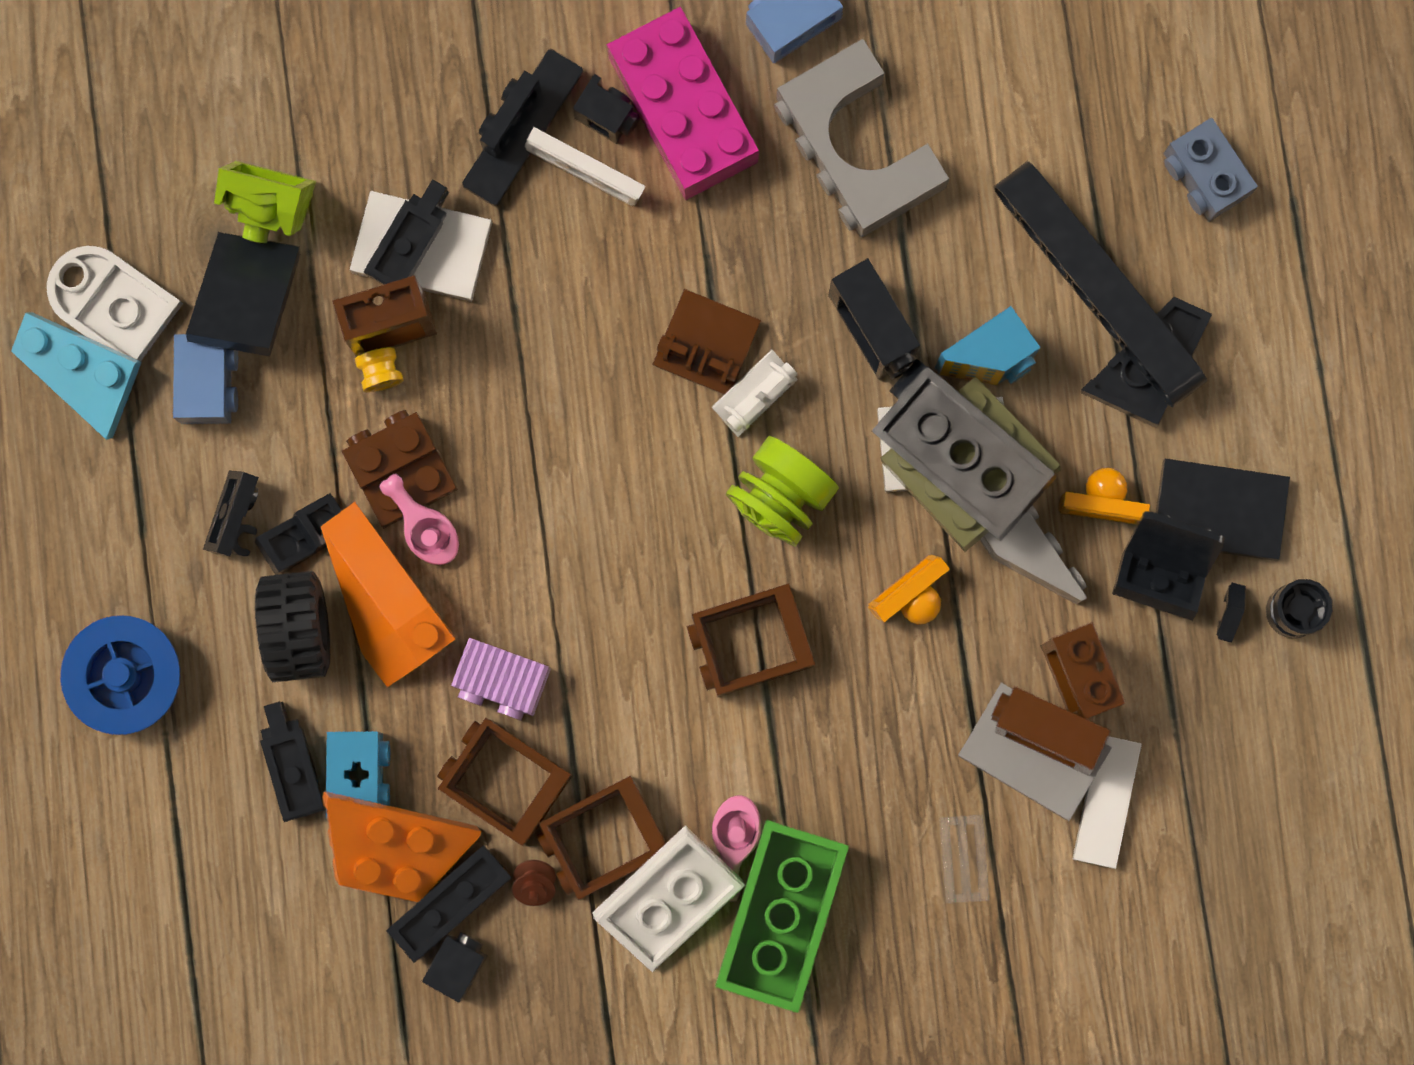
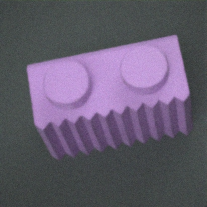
(501, 678)

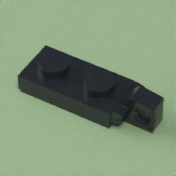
(409, 236)
(290, 765)

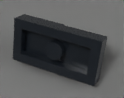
(235, 500)

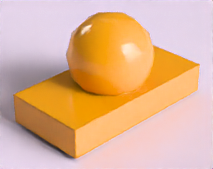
(1104, 499)
(912, 594)

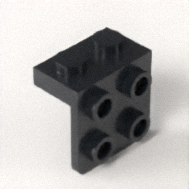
(1167, 564)

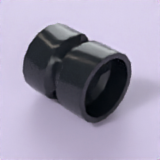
(1299, 608)

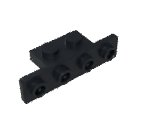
(527, 104)

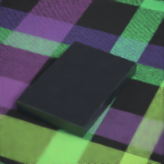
(243, 294)
(1233, 502)

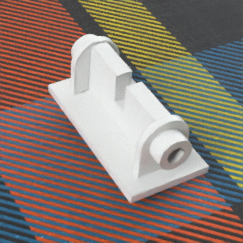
(755, 392)

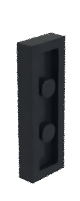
(449, 904)

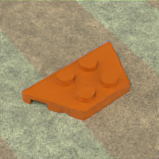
(392, 847)

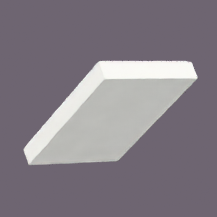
(451, 261)
(668, 899)

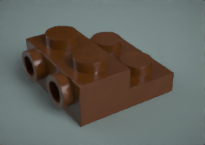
(401, 450)

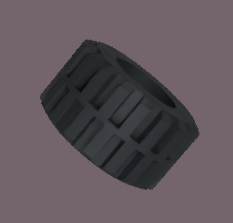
(292, 626)

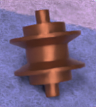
(534, 882)

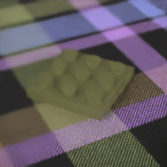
(947, 513)

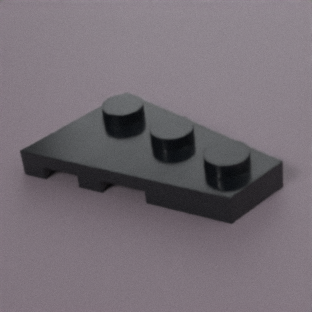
(1123, 384)

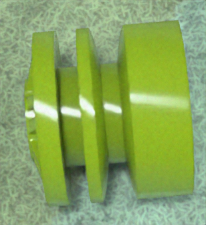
(782, 491)

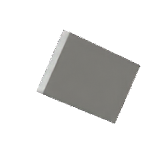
(1025, 770)

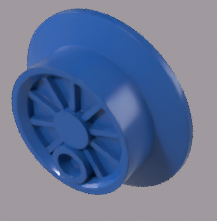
(120, 675)

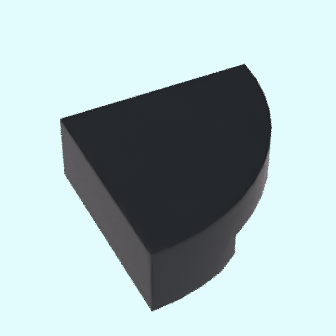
(1233, 613)

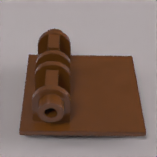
(706, 342)

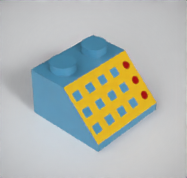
(992, 352)

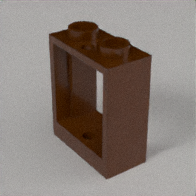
(395, 322)
(792, 626)
(1076, 675)
(1049, 730)
(540, 806)
(553, 844)

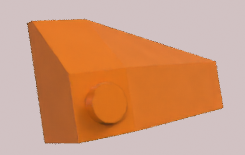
(386, 607)

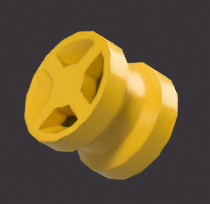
(379, 369)

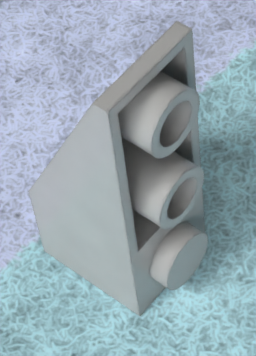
(1036, 557)

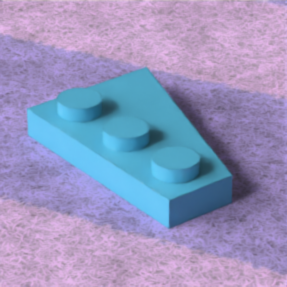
(78, 369)

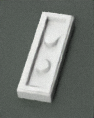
(584, 167)
(1107, 805)

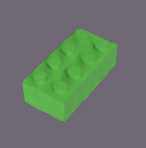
(781, 916)

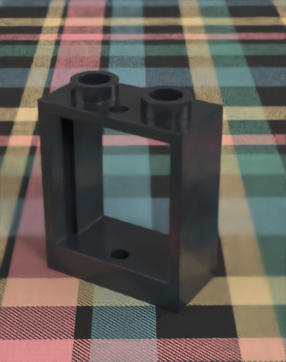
(874, 320)

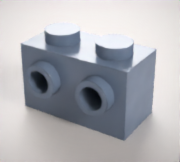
(1209, 170)

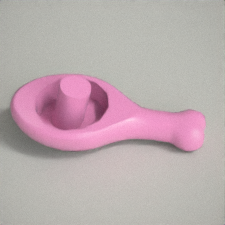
(425, 529)
(736, 831)

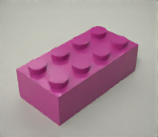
(683, 103)

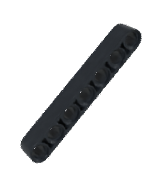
(1100, 284)

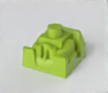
(263, 199)

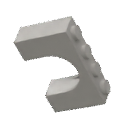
(866, 196)

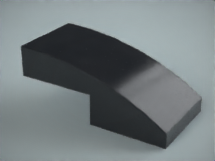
(298, 536)

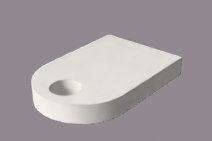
(112, 301)

